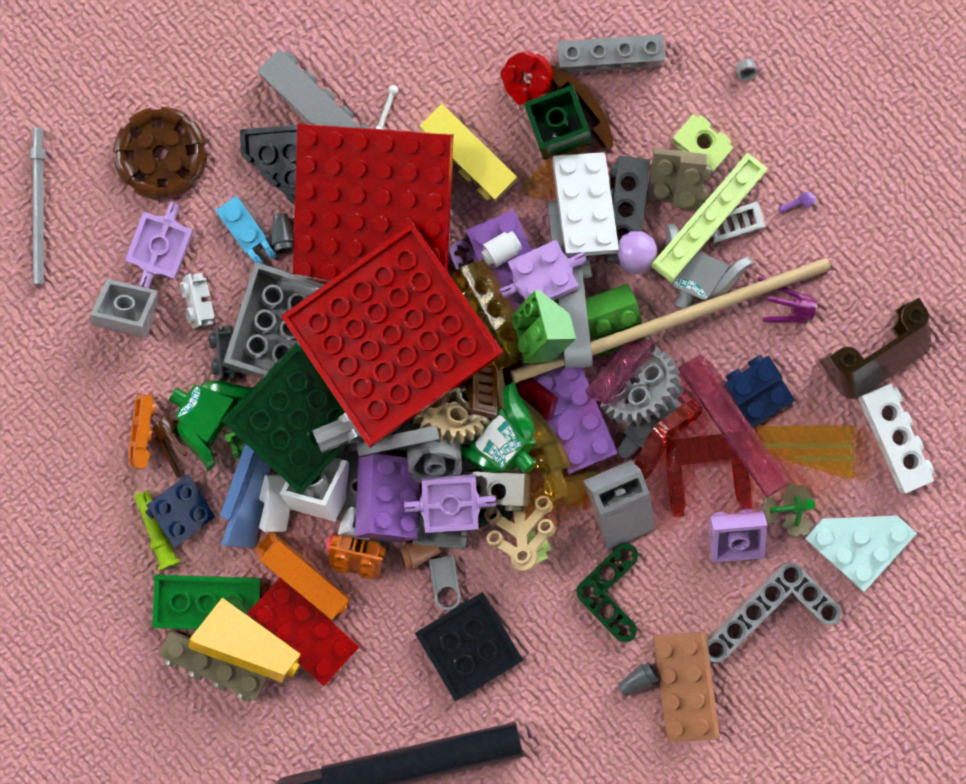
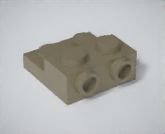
(679, 177)

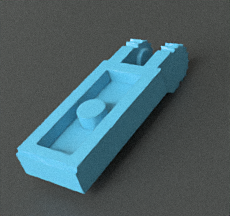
(244, 228)

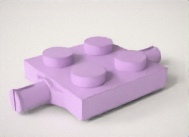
(159, 245)
(543, 270)
(449, 503)

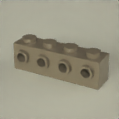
(224, 675)

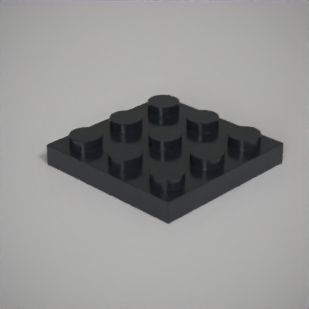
(468, 646)

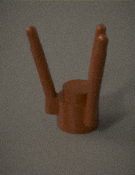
(167, 432)

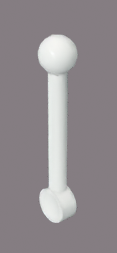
(393, 90)

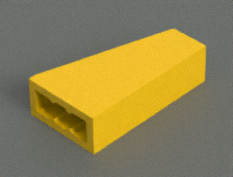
(244, 643)

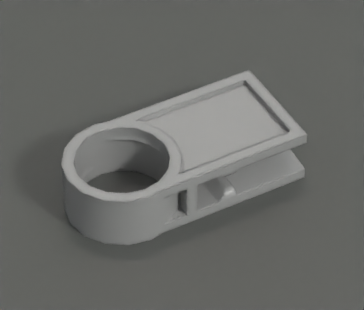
(444, 575)

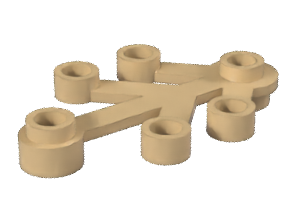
(521, 531)

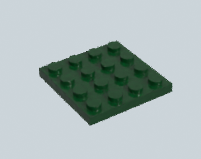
(281, 416)

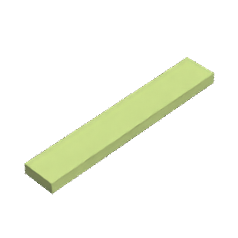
(709, 217)

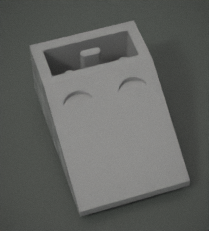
(620, 504)

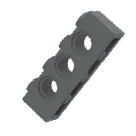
(636, 170)

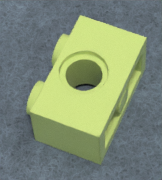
(698, 127)

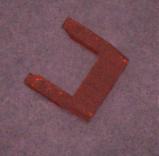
(701, 450)

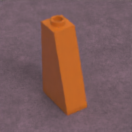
(301, 575)

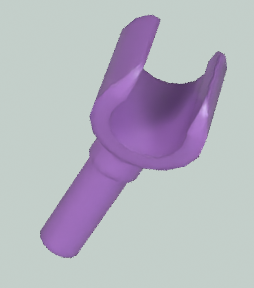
(805, 199)

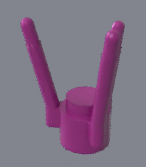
(802, 306)

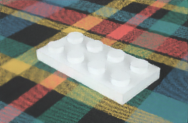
(585, 204)

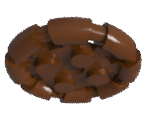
(151, 140)

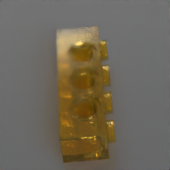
(484, 296)

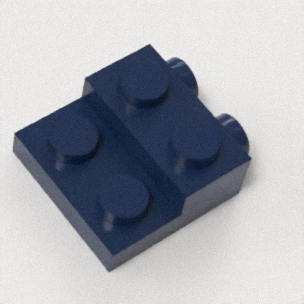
(758, 390)

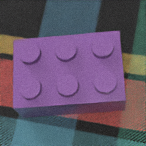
(381, 495)

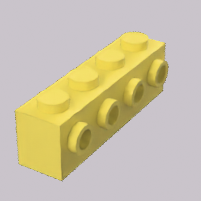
(471, 156)

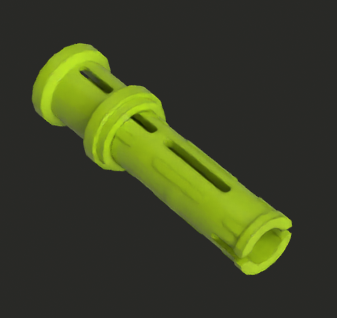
(159, 542)

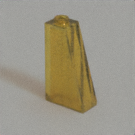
(814, 447)

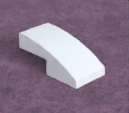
(275, 510)

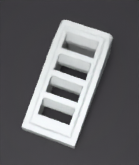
(738, 231)

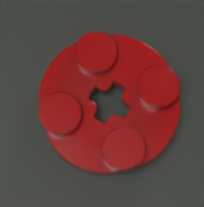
(514, 80)

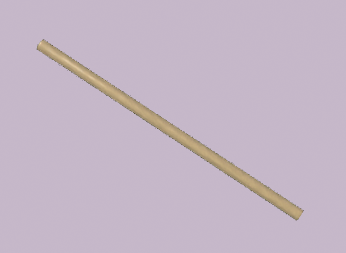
(681, 316)

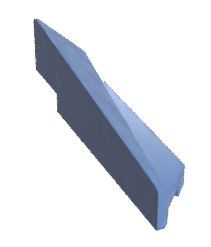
(243, 502)

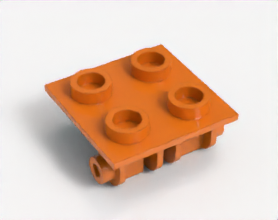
(345, 560)

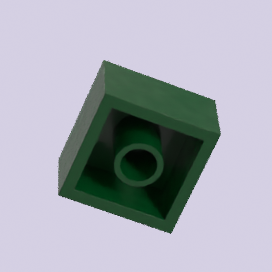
(558, 122)

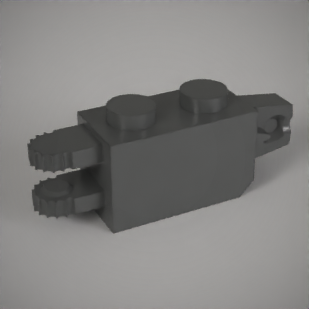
(637, 435)

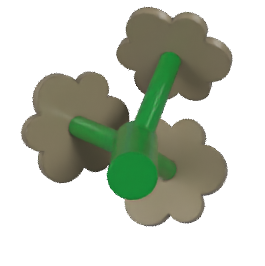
(795, 500)

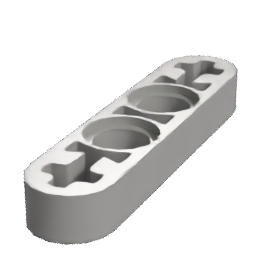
(399, 440)

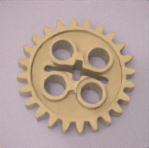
(453, 416)

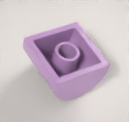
(737, 536)

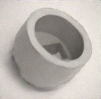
(747, 74)

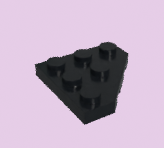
(273, 154)

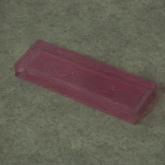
(620, 370)

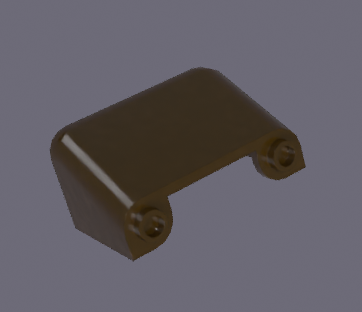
(857, 375)

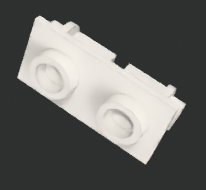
(193, 291)

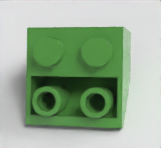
(612, 313)
(542, 328)

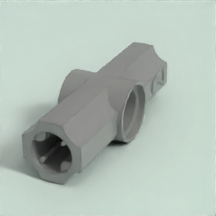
(337, 434)

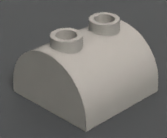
(125, 308)

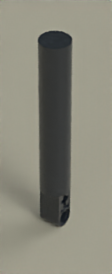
(421, 760)

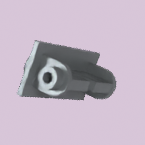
(220, 342)

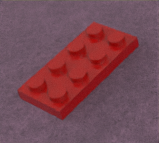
(305, 629)

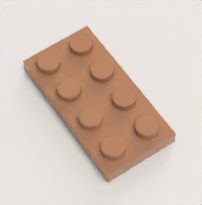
(686, 686)

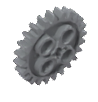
(651, 384)

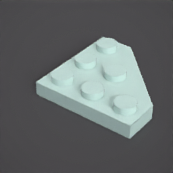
(860, 544)

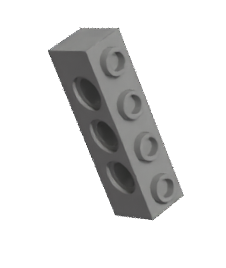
(611, 53)

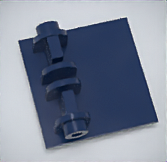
(180, 511)

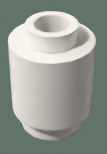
(501, 249)

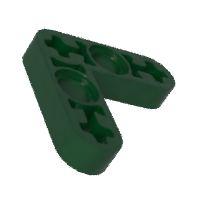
(602, 586)

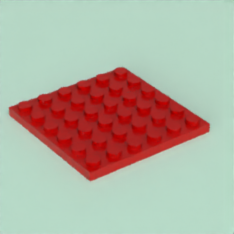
(363, 189)
(391, 335)

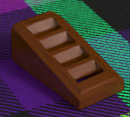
(483, 392)

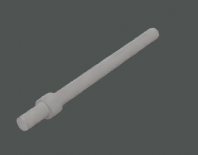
(38, 154)

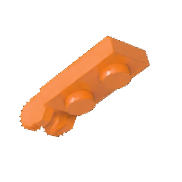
(140, 431)

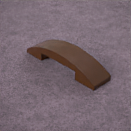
(602, 131)

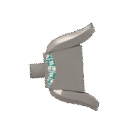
(704, 275)

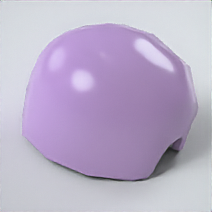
(636, 252)

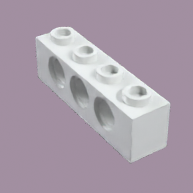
(883, 430)

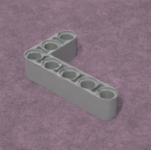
(766, 607)

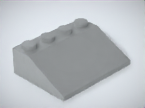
(259, 331)

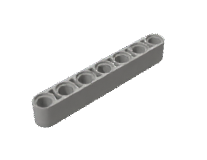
(579, 352)

